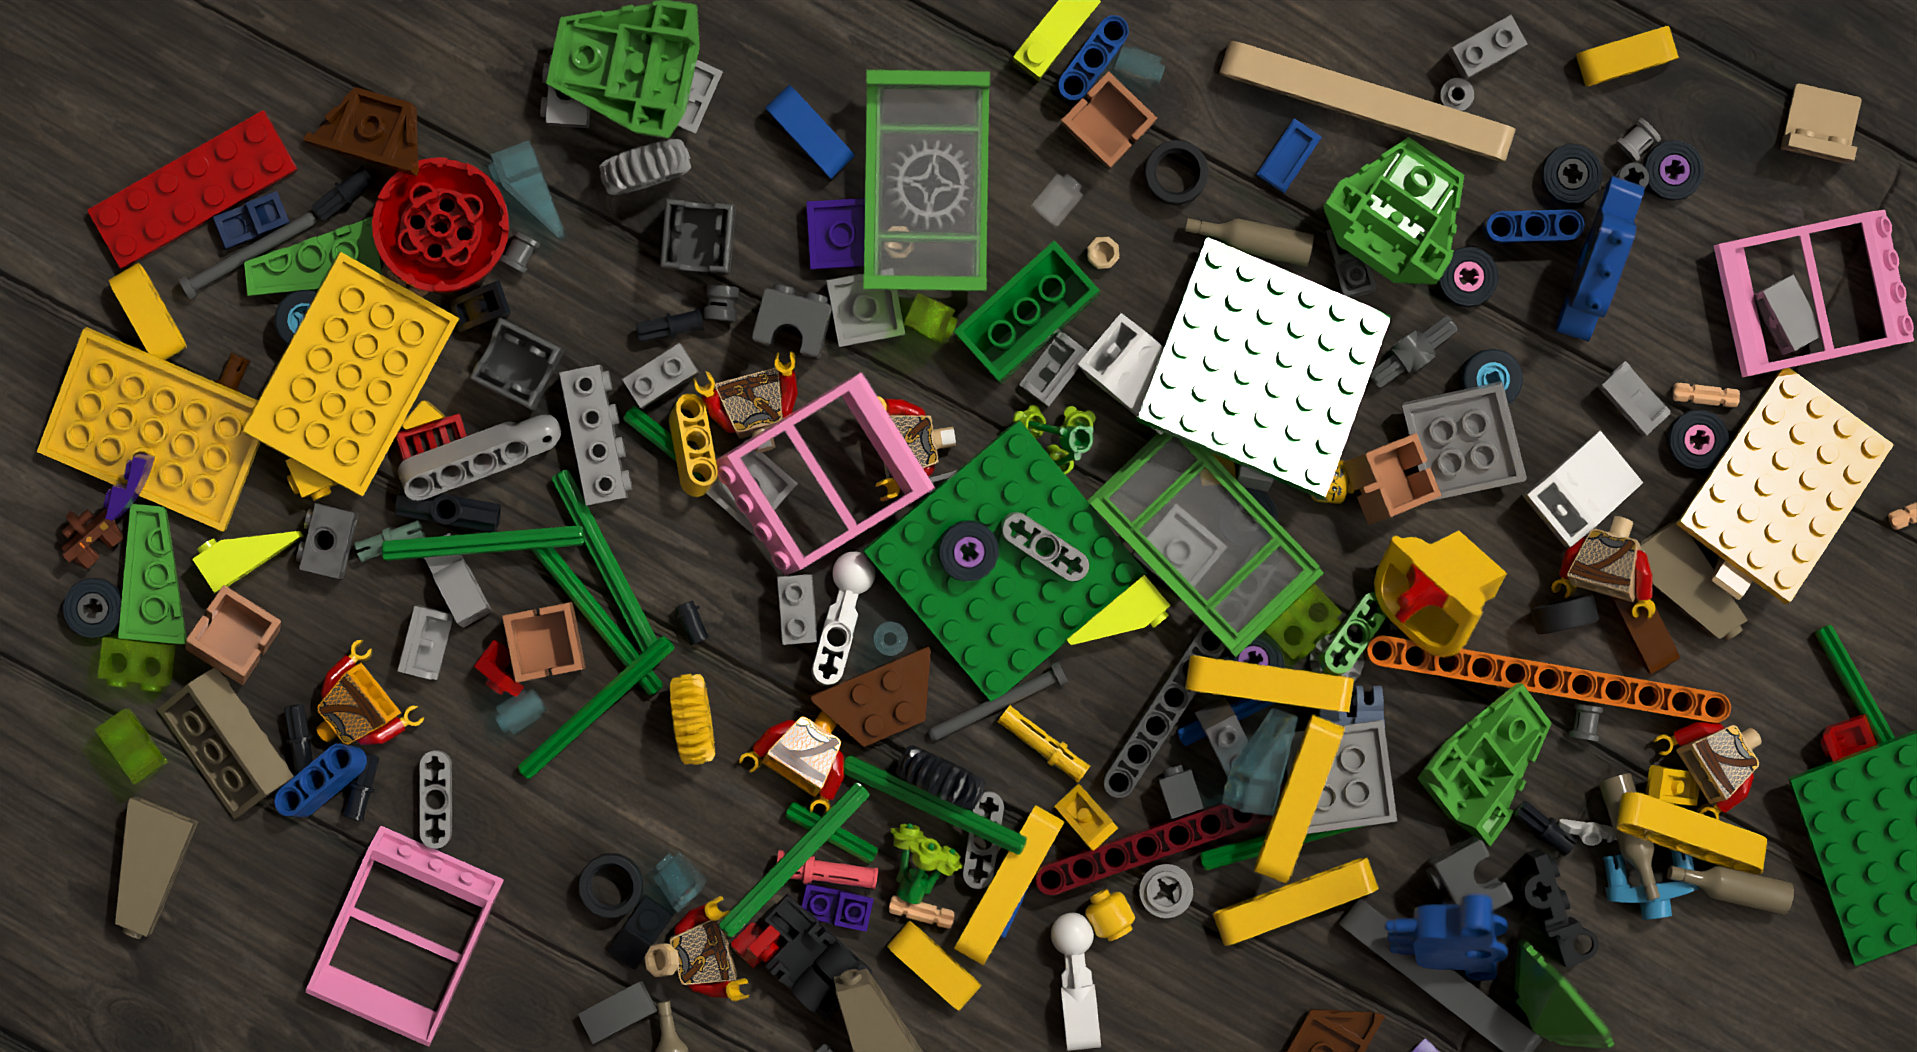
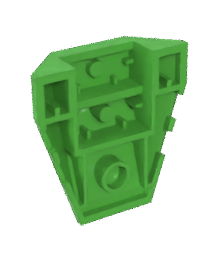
(630, 63)
(1399, 213)
(1484, 763)
(1553, 1005)

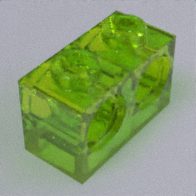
(931, 318)
(1298, 615)
(137, 654)
(131, 746)

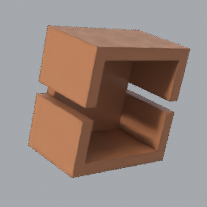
(1108, 120)
(1384, 483)
(235, 636)
(544, 642)

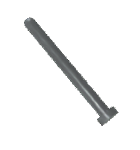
(248, 253)
(1010, 697)

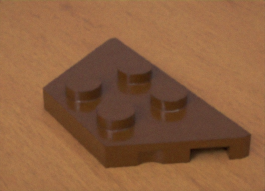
(371, 130)
(880, 698)
(1335, 1031)

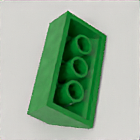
(1027, 312)

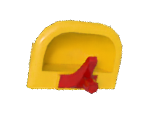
(1436, 589)

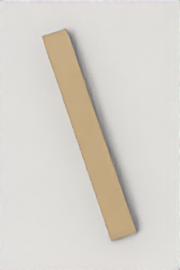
(1367, 101)

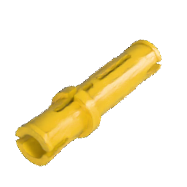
(1051, 749)

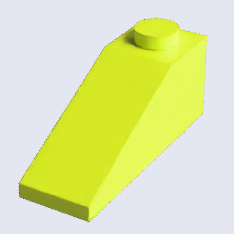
(1053, 35)
(234, 558)
(1127, 612)

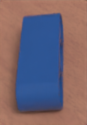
(1100, 44)
(810, 131)
(1549, 226)
(306, 784)

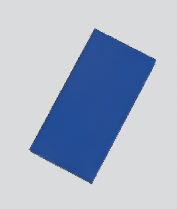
(1288, 156)

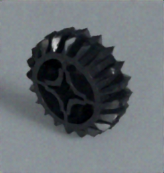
(940, 777)

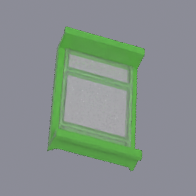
(926, 180)
(1206, 538)

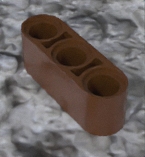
(1647, 635)

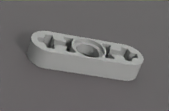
(1070, 551)
(443, 824)
(988, 866)

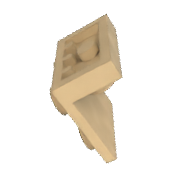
(1821, 124)

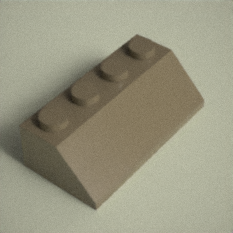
(225, 742)

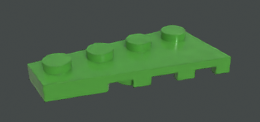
(308, 262)
(150, 583)

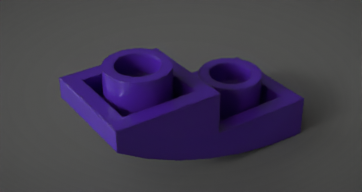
(123, 495)
(837, 906)

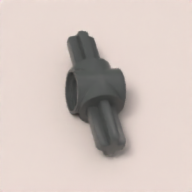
(1413, 351)

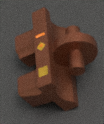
(79, 547)

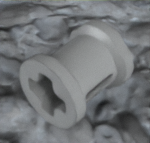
(1638, 140)

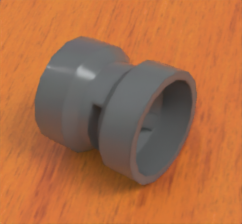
(721, 295)

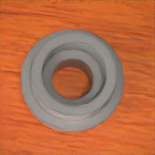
(1446, 94)

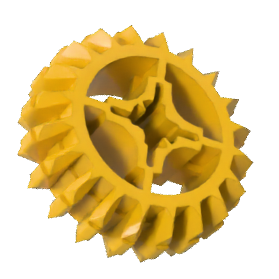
(692, 719)

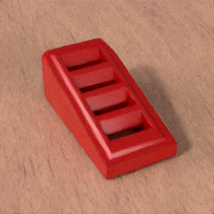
(400, 438)

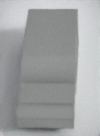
(459, 588)

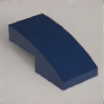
(250, 220)

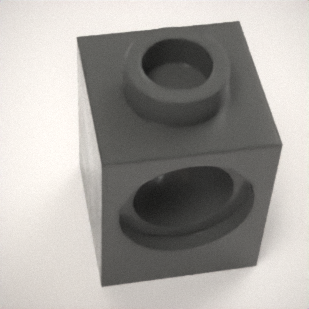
(1180, 791)

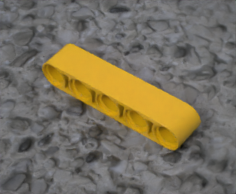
(1269, 683)
(1299, 799)
(1691, 833)
(1008, 886)
(1295, 901)

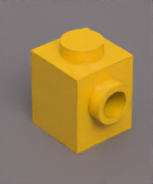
(307, 481)

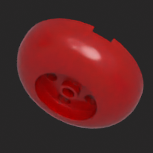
(476, 207)

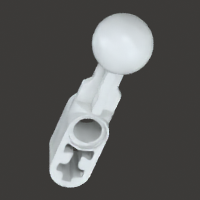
(852, 575)
(1072, 937)

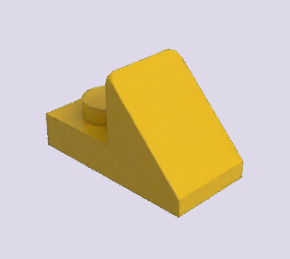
(1672, 785)
(1086, 817)

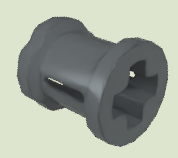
(1634, 169)
(519, 251)
(1586, 722)

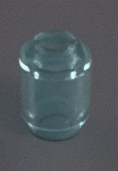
(1139, 66)
(898, 629)
(520, 711)

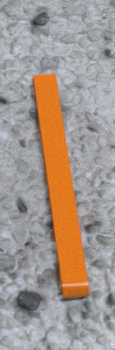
(1563, 680)

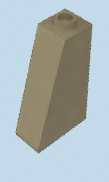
(1686, 581)
(150, 862)
(870, 1016)

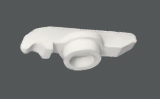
(1590, 833)

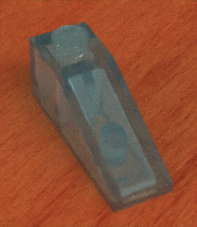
(523, 178)
(1260, 768)
(679, 879)

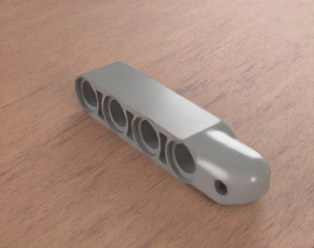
(463, 452)

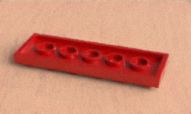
(192, 189)

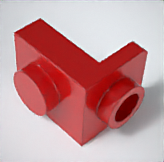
(493, 665)
(1847, 737)
(755, 944)

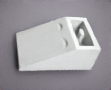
(1123, 362)
(1583, 489)

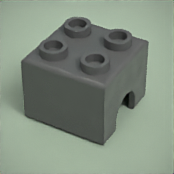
(698, 237)
(784, 309)
(517, 364)
(1454, 873)

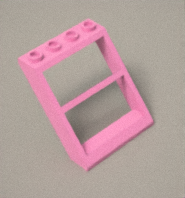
(1743, 309)
(882, 435)
(376, 1002)

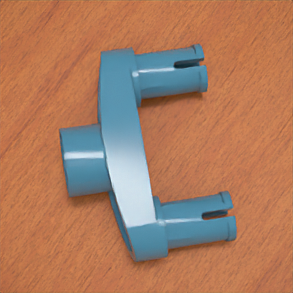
(1620, 891)

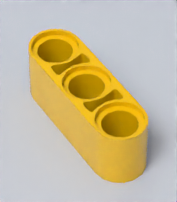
(1627, 56)
(147, 312)
(695, 430)
(934, 965)

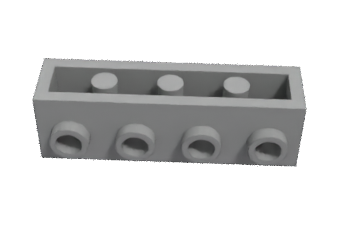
(594, 434)

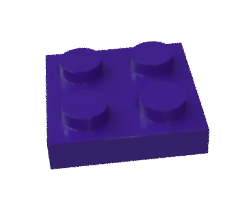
(836, 233)

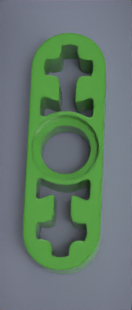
(1341, 639)

